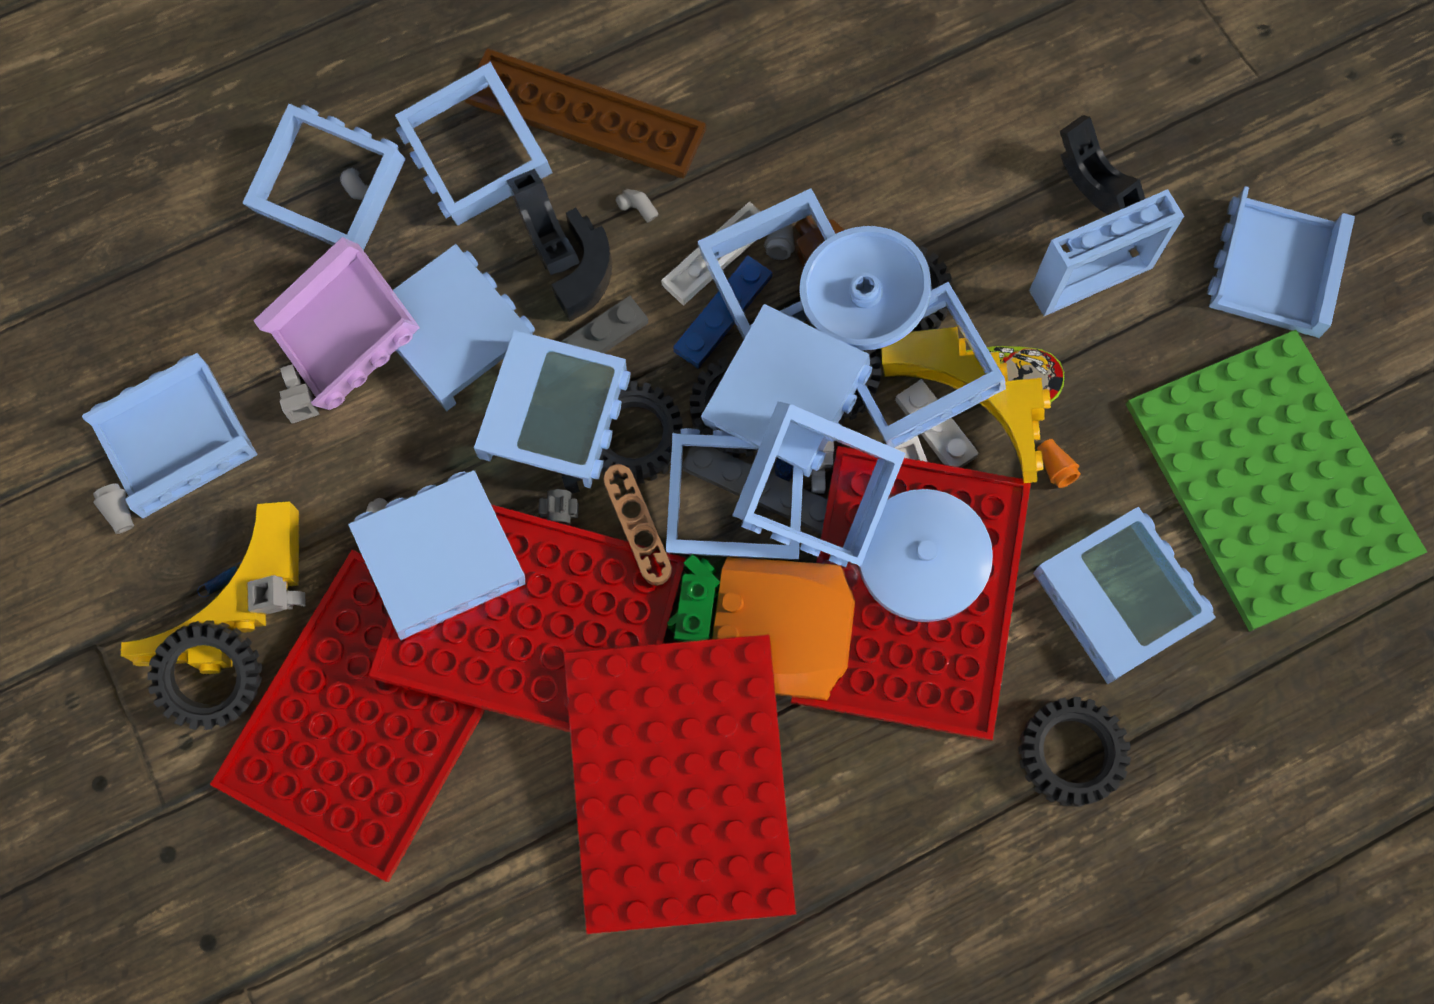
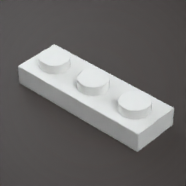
(945, 438)

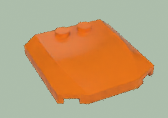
(802, 609)

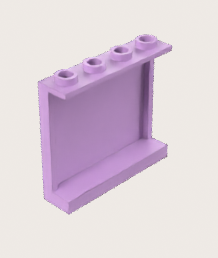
(338, 323)

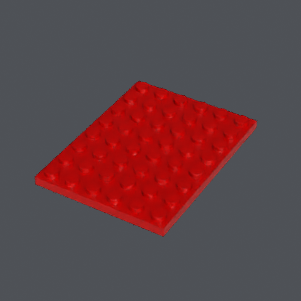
(510, 651)
(935, 671)
(342, 751)
(679, 784)

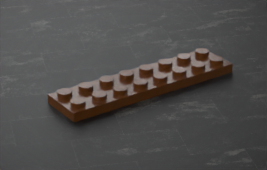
(593, 115)

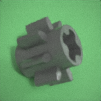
(558, 506)

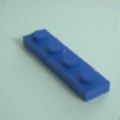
(716, 319)

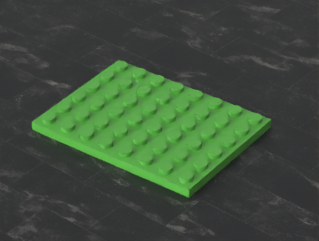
(1274, 480)

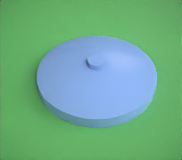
(866, 287)
(927, 556)

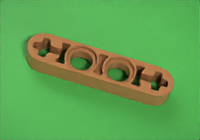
(640, 523)

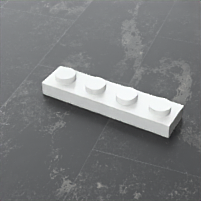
(693, 273)

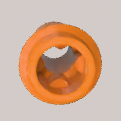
(1058, 464)

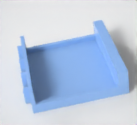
(1280, 265)
(460, 324)
(793, 366)
(170, 434)
(437, 553)

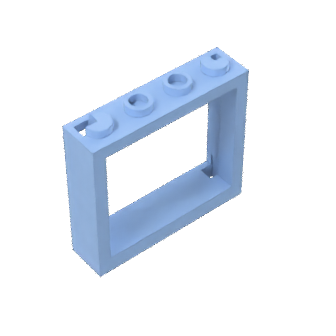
(441, 101)
(275, 157)
(752, 229)
(1101, 252)
(957, 400)
(722, 439)
(871, 505)

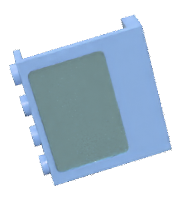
(553, 406)
(1124, 594)

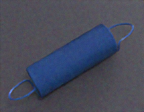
(220, 580)

